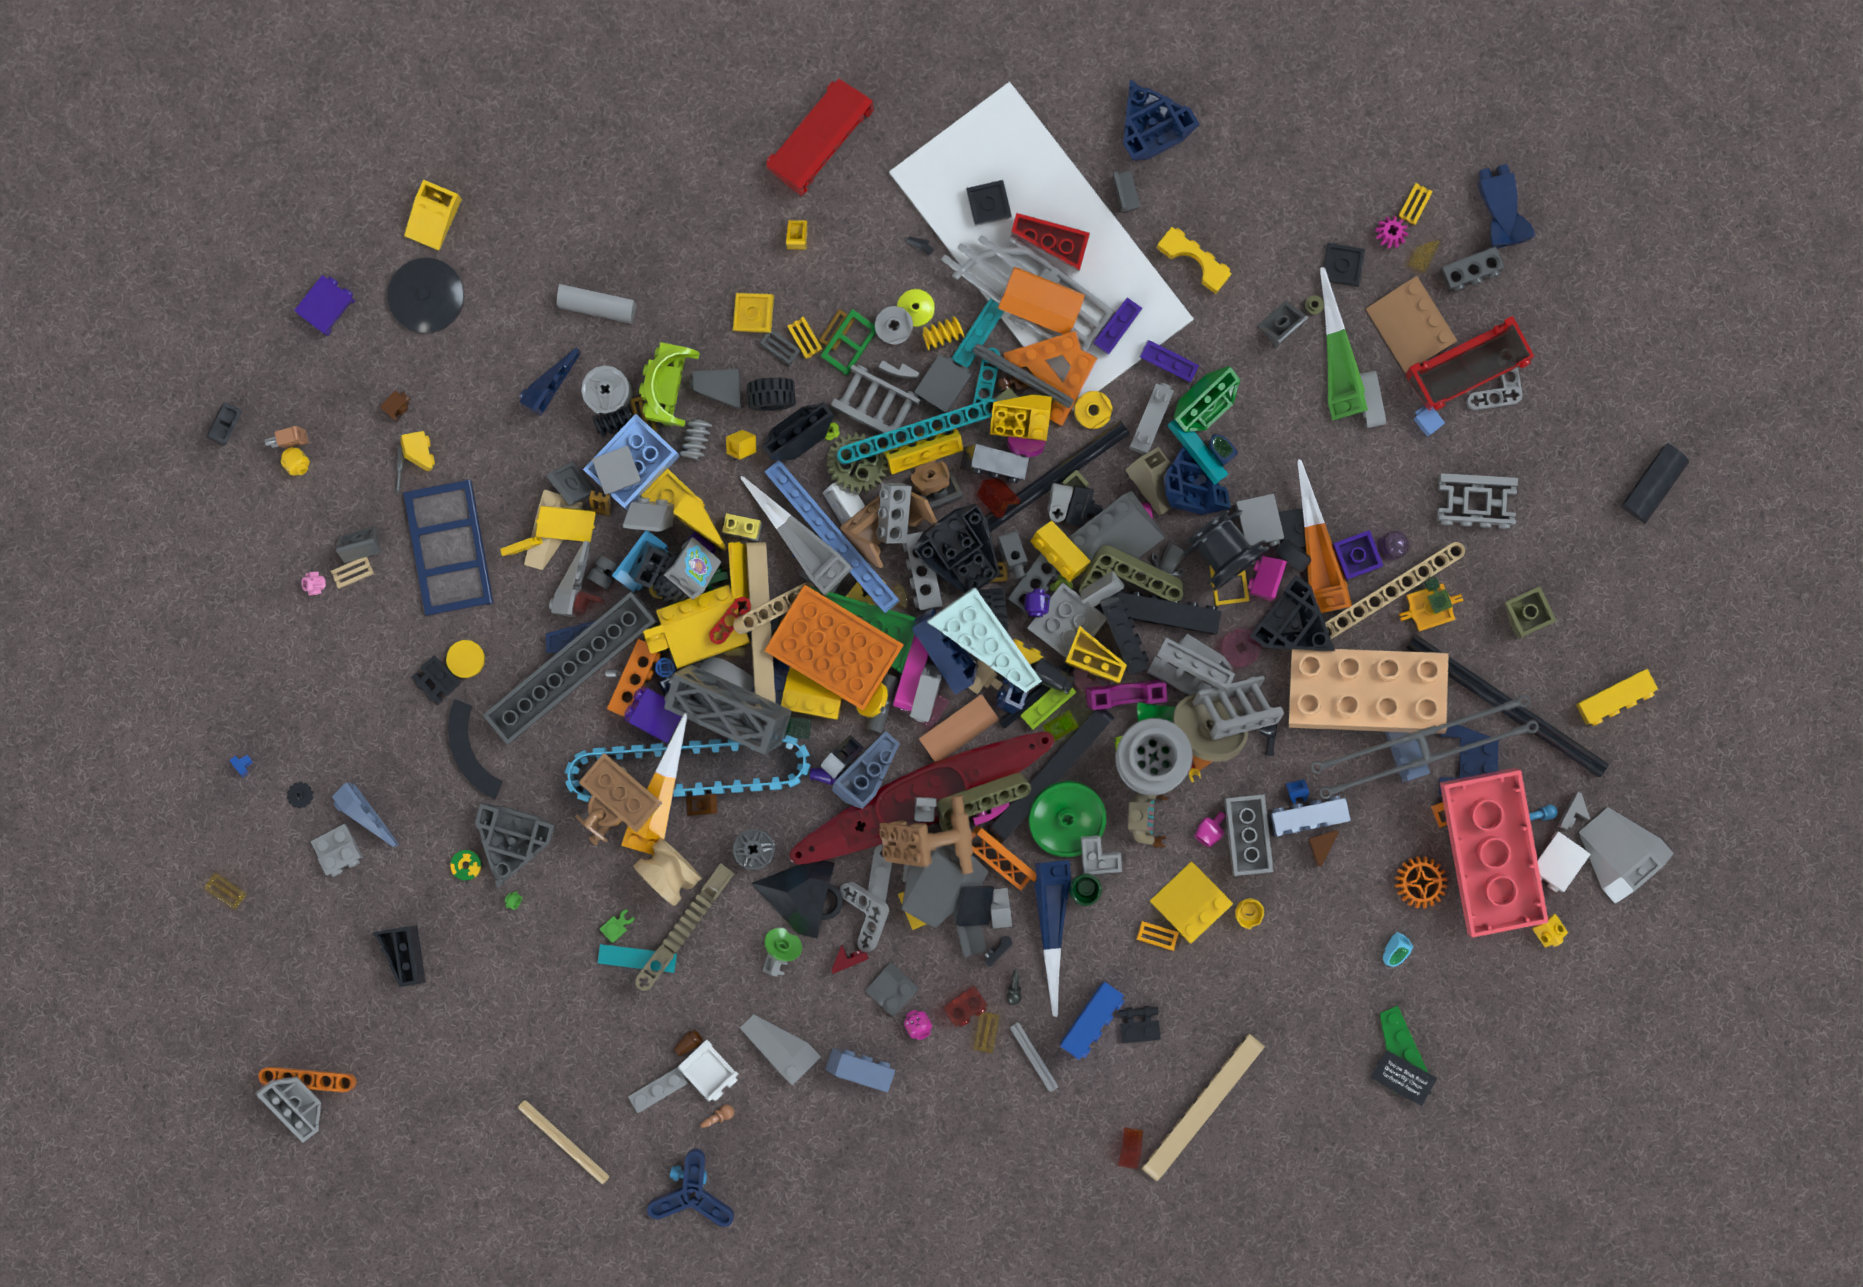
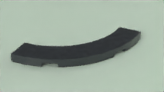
(464, 754)

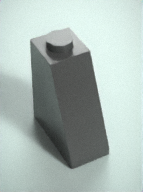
(719, 386)

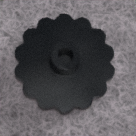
(300, 795)

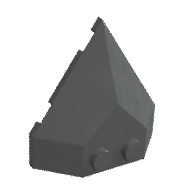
(511, 838)

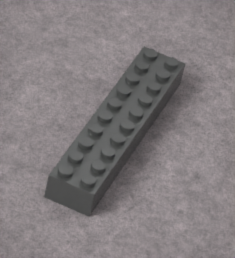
(570, 668)

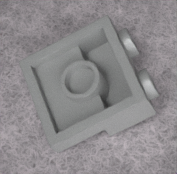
(337, 850)

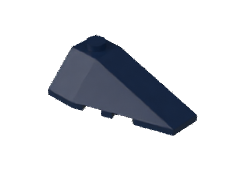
(544, 388)

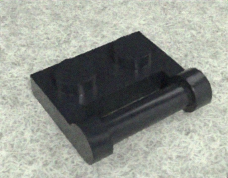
(994, 954)

